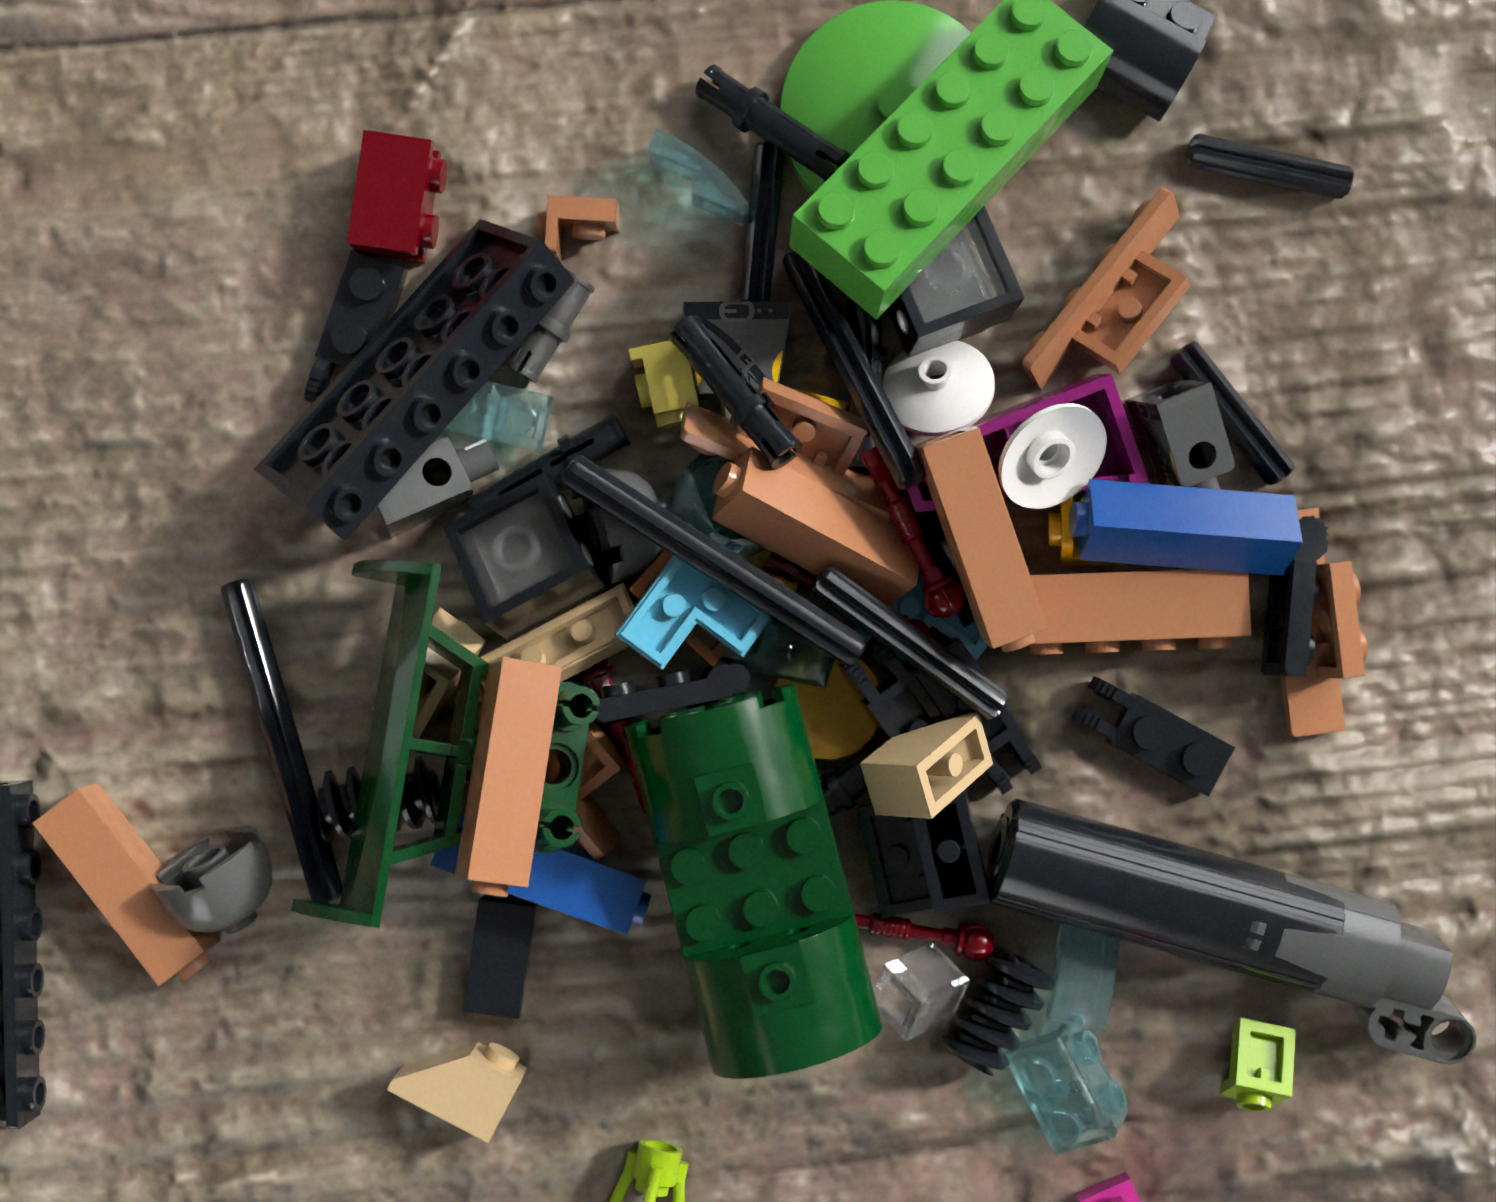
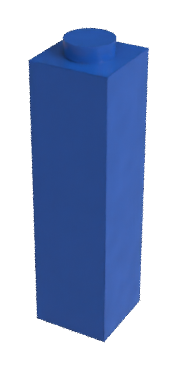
(1186, 527)
(574, 887)

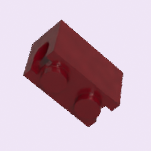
(396, 197)

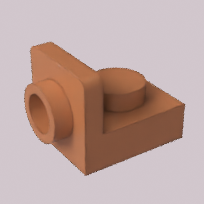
(585, 216)

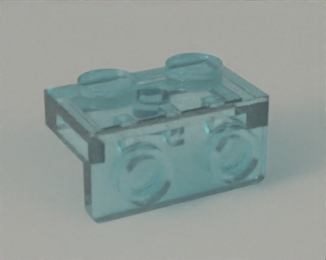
(1069, 1088)

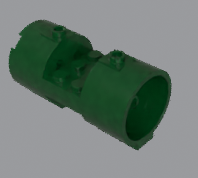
(755, 884)

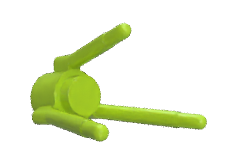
(656, 1168)

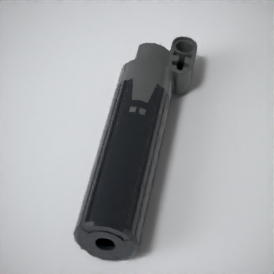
(1232, 919)

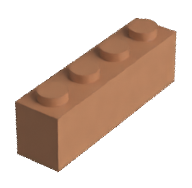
(1142, 607)

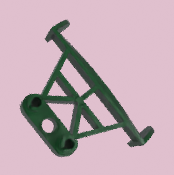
(391, 742)

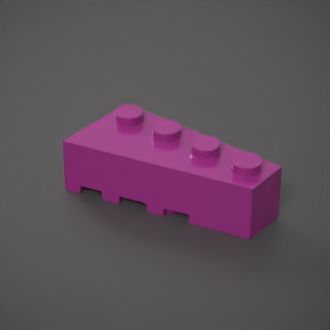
(1097, 393)

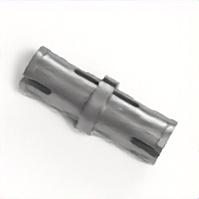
(554, 327)

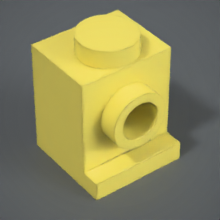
(666, 381)

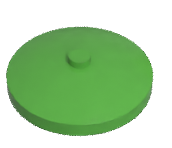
(862, 70)

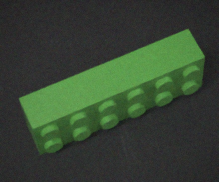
(947, 150)

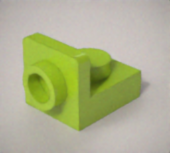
(1260, 1065)

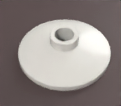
(944, 403)
(1052, 455)

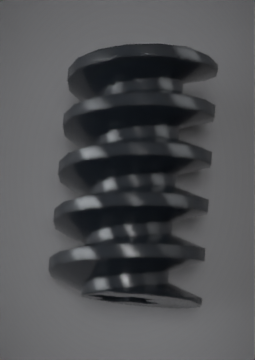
(339, 802)
(998, 1012)

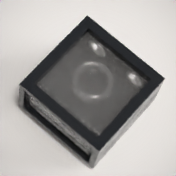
(959, 291)
(525, 557)

